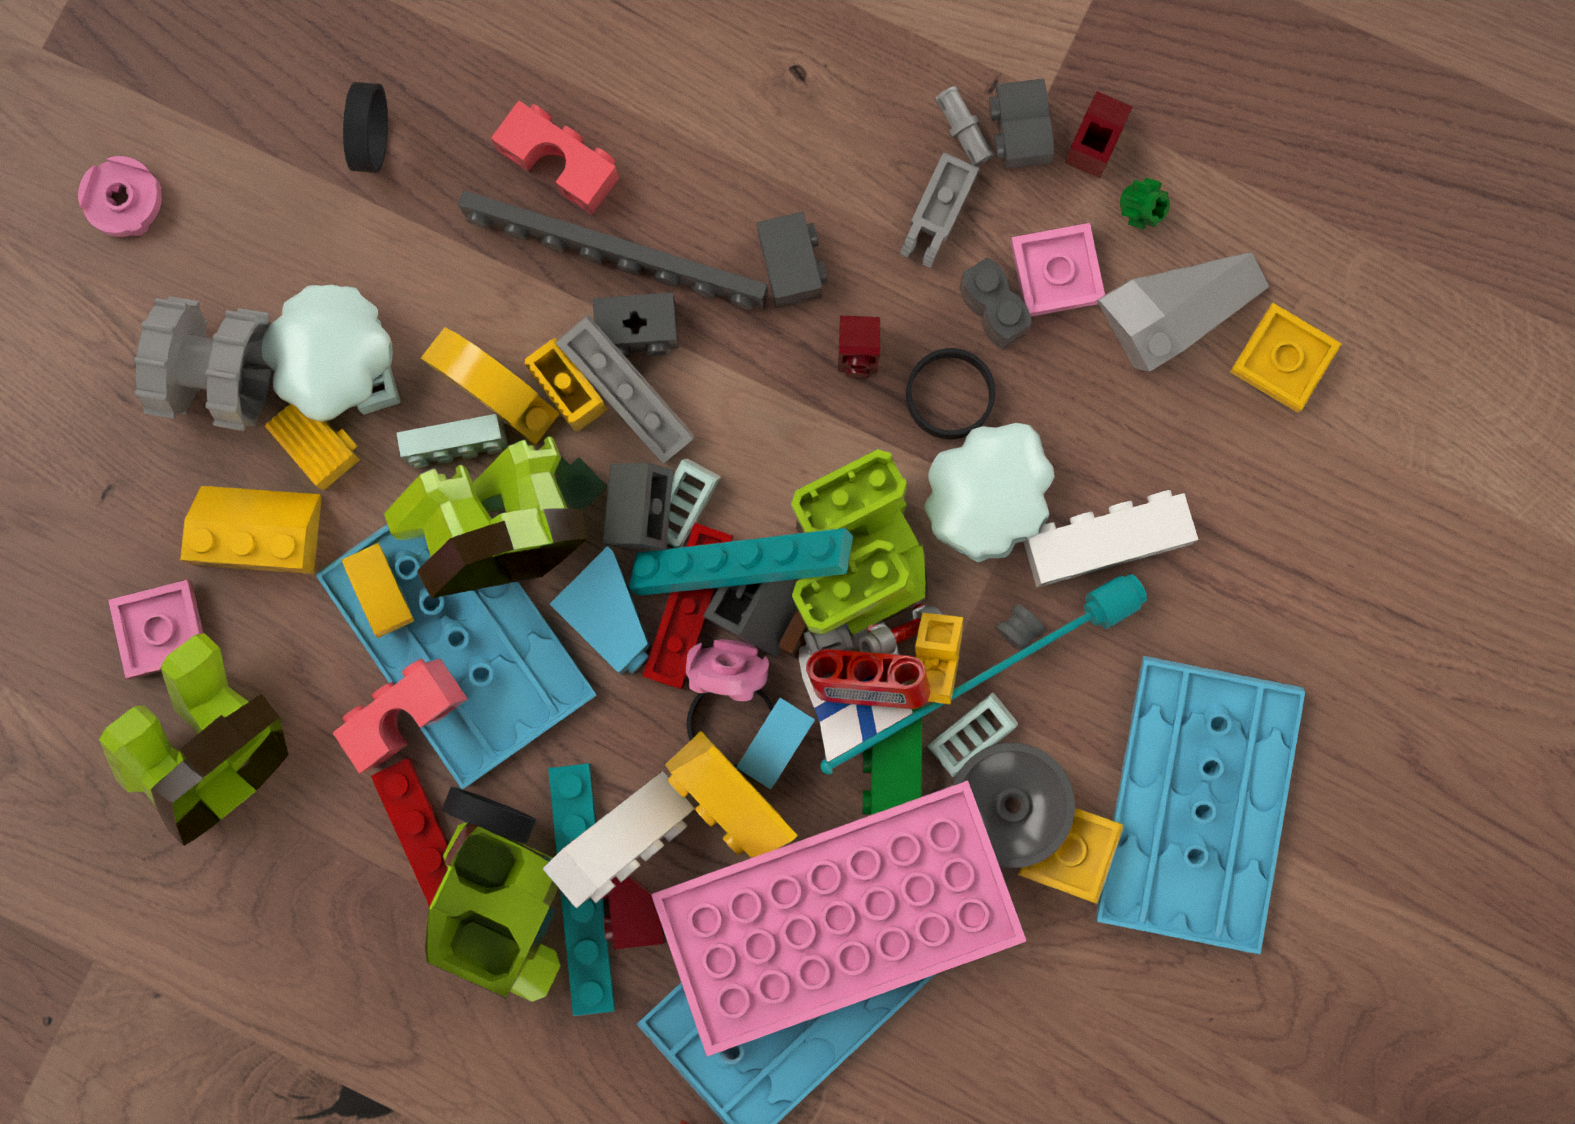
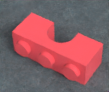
(530, 135)
(372, 732)

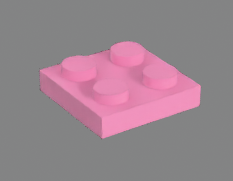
(1057, 269)
(154, 625)

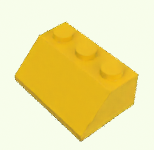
(252, 530)
(727, 799)

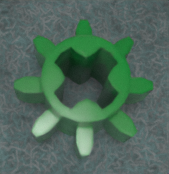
(1144, 203)

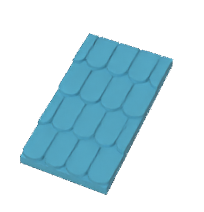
(492, 645)
(1201, 804)
(771, 1073)

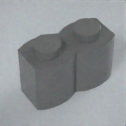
(1023, 124)
(988, 296)

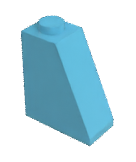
(605, 613)

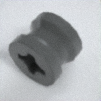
(1020, 628)

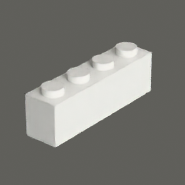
(1110, 539)
(617, 840)

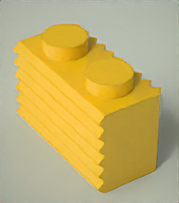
(565, 385)
(314, 445)

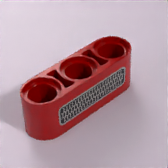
(882, 691)

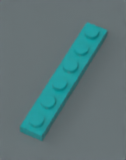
(742, 562)
(583, 926)

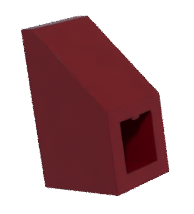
(1098, 134)
(859, 345)
(632, 916)

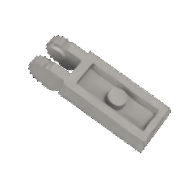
(940, 205)

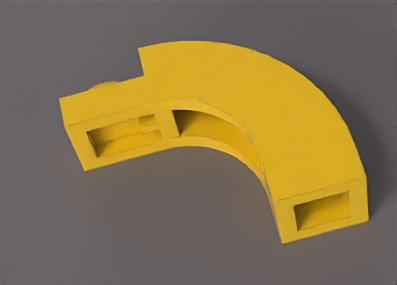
(490, 384)

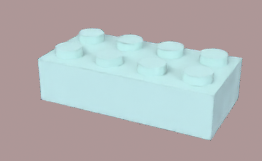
(452, 440)

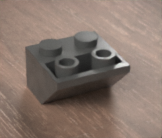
(754, 612)

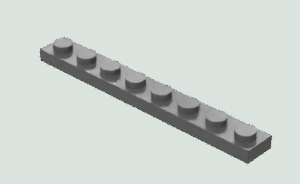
(598, 246)

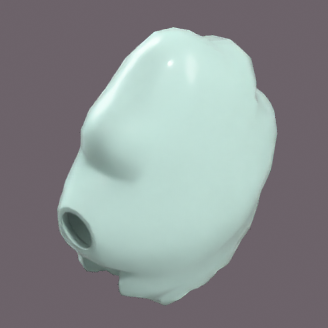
(326, 350)
(990, 491)

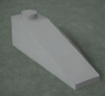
(1174, 309)

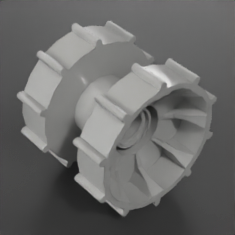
(180, 360)

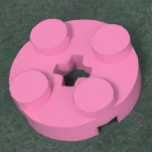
(133, 215)
(727, 669)

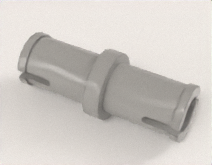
(964, 126)

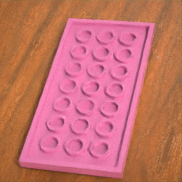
(838, 918)

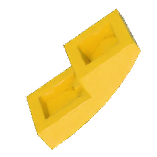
(377, 590)
(939, 651)

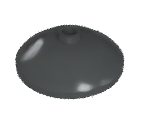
(1044, 795)

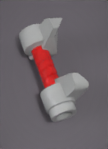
(883, 640)

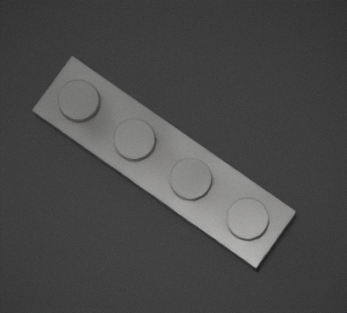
(625, 389)

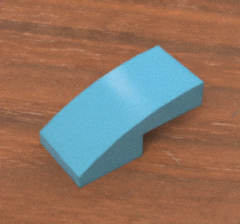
(775, 743)

